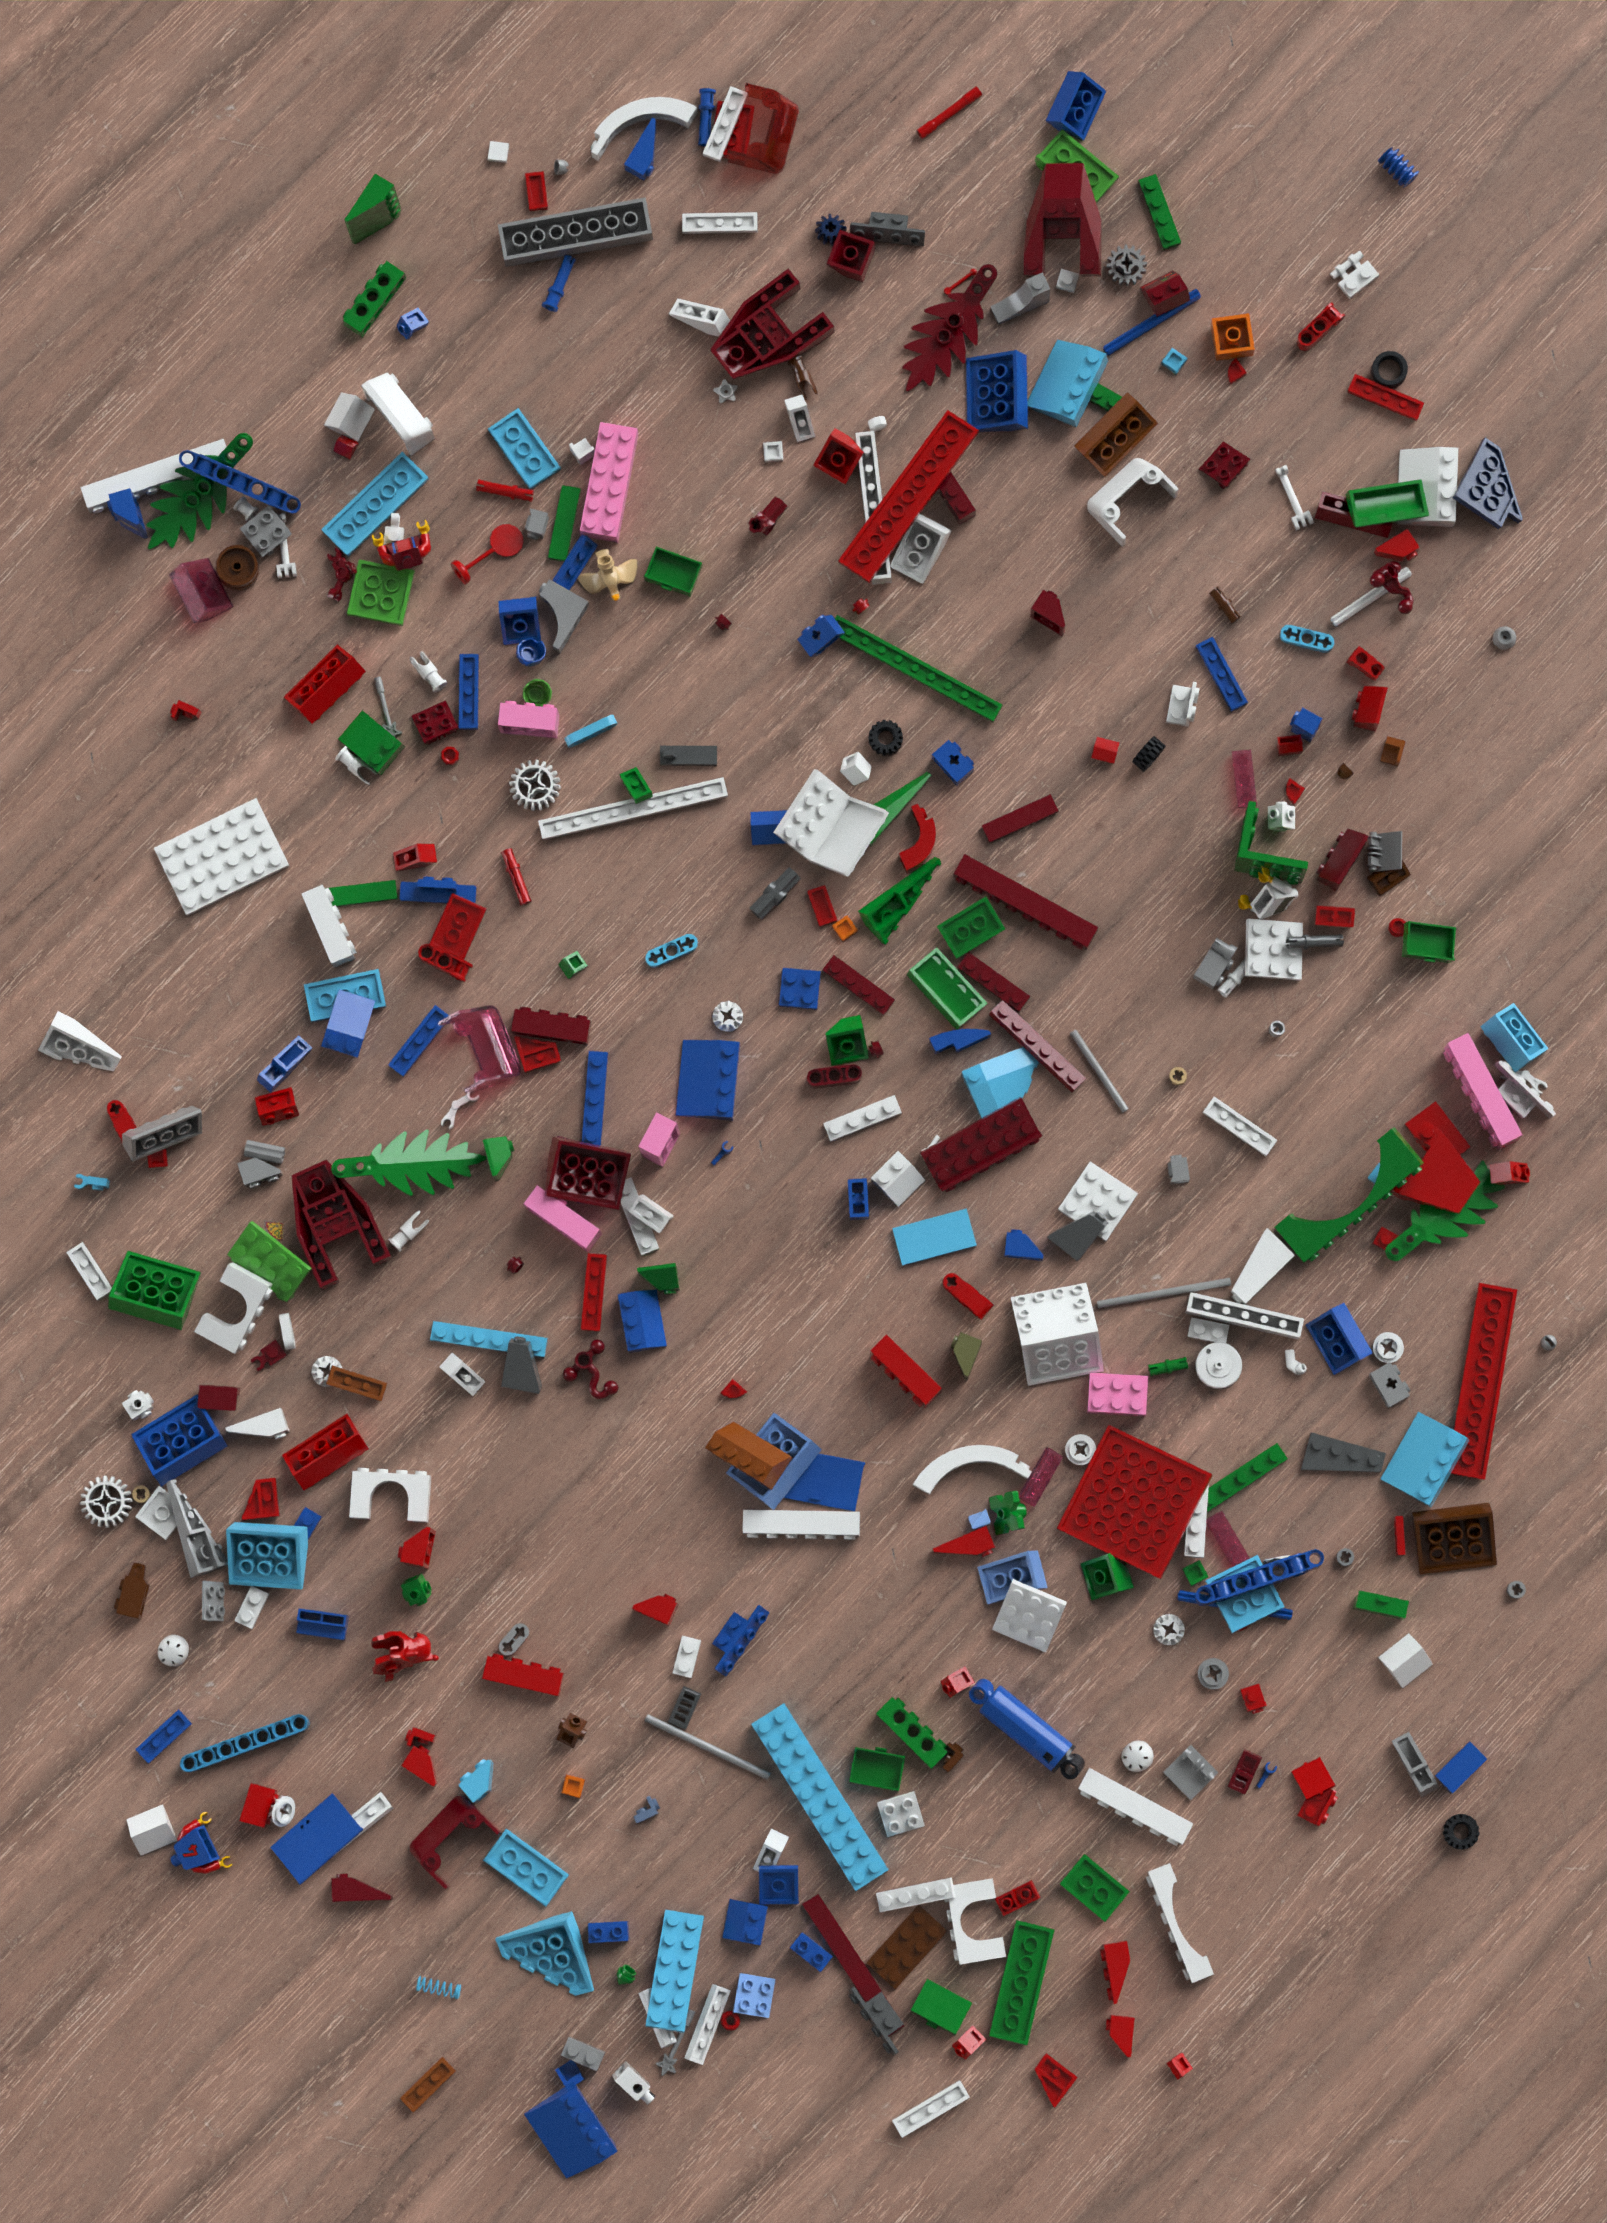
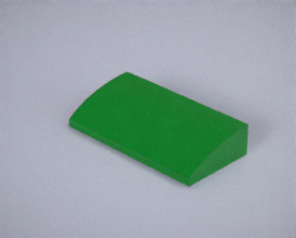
(1387, 503)
(946, 988)

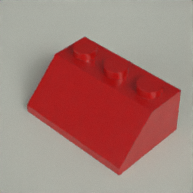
(418, 1549)

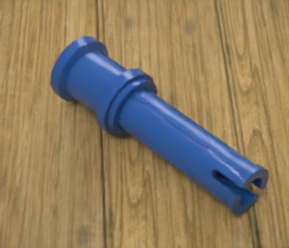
(706, 108)
(556, 291)

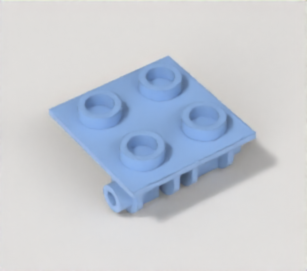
(754, 1995)

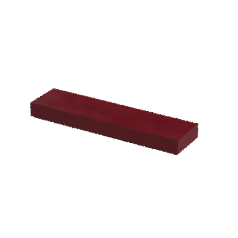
(1020, 818)

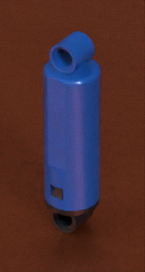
(1026, 1729)

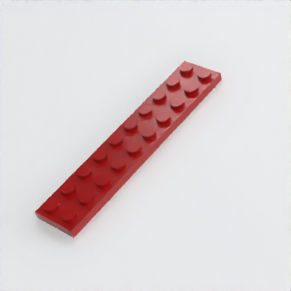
(908, 496)
(1483, 1376)

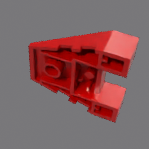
(1445, 1176)

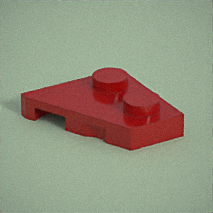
(536, 1053)
(263, 1500)
(1054, 2078)

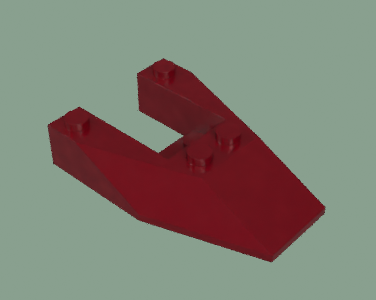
(1064, 210)
(759, 337)
(330, 1210)

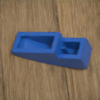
(958, 1039)
(284, 1064)

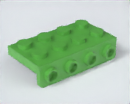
(1067, 150)
(269, 1260)

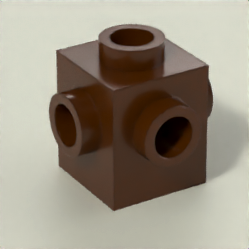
(574, 1727)

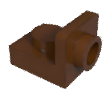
(951, 1760)

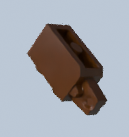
(133, 1593)

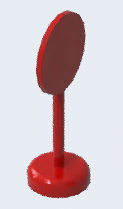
(505, 541)

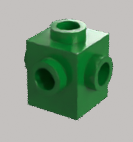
(416, 1590)

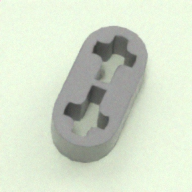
(510, 1636)

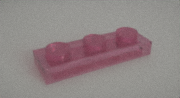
(1244, 777)
(1040, 1476)
(1227, 1539)

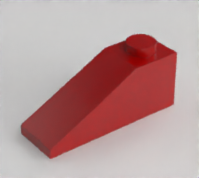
(973, 1544)

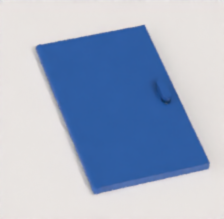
(829, 1483)
(319, 1839)

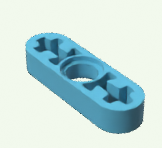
(1322, 636)
(590, 731)
(656, 951)

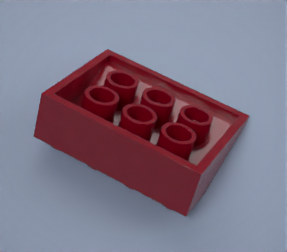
(586, 1173)

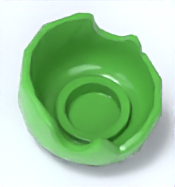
(537, 692)

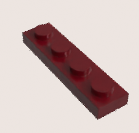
(993, 982)
(858, 985)

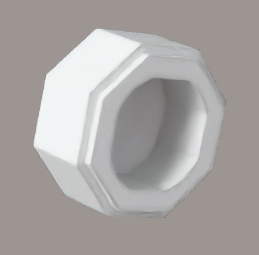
(877, 423)

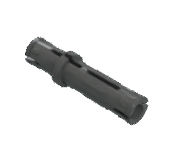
(1314, 941)

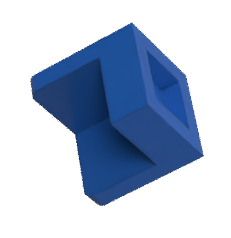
(569, 2072)

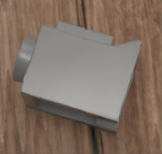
(536, 524)
(1178, 1169)

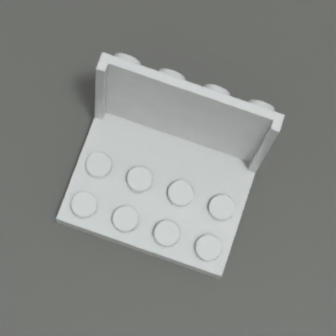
(829, 825)
(1057, 1334)

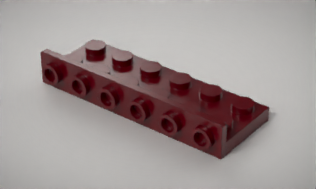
(981, 1145)

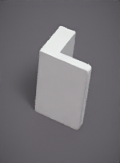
(650, 1213)

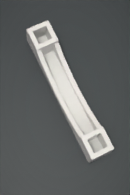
(1195, 1965)

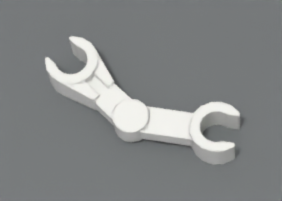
(1534, 1082)
(455, 1106)

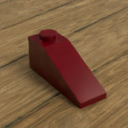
(352, 1889)

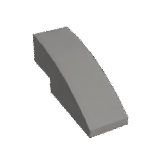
(1415, 1764)

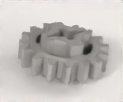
(1134, 264)

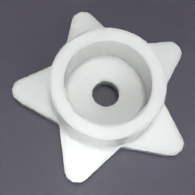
(724, 396)

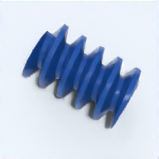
(1398, 167)

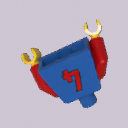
(196, 1849)

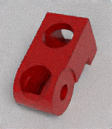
(1365, 663)

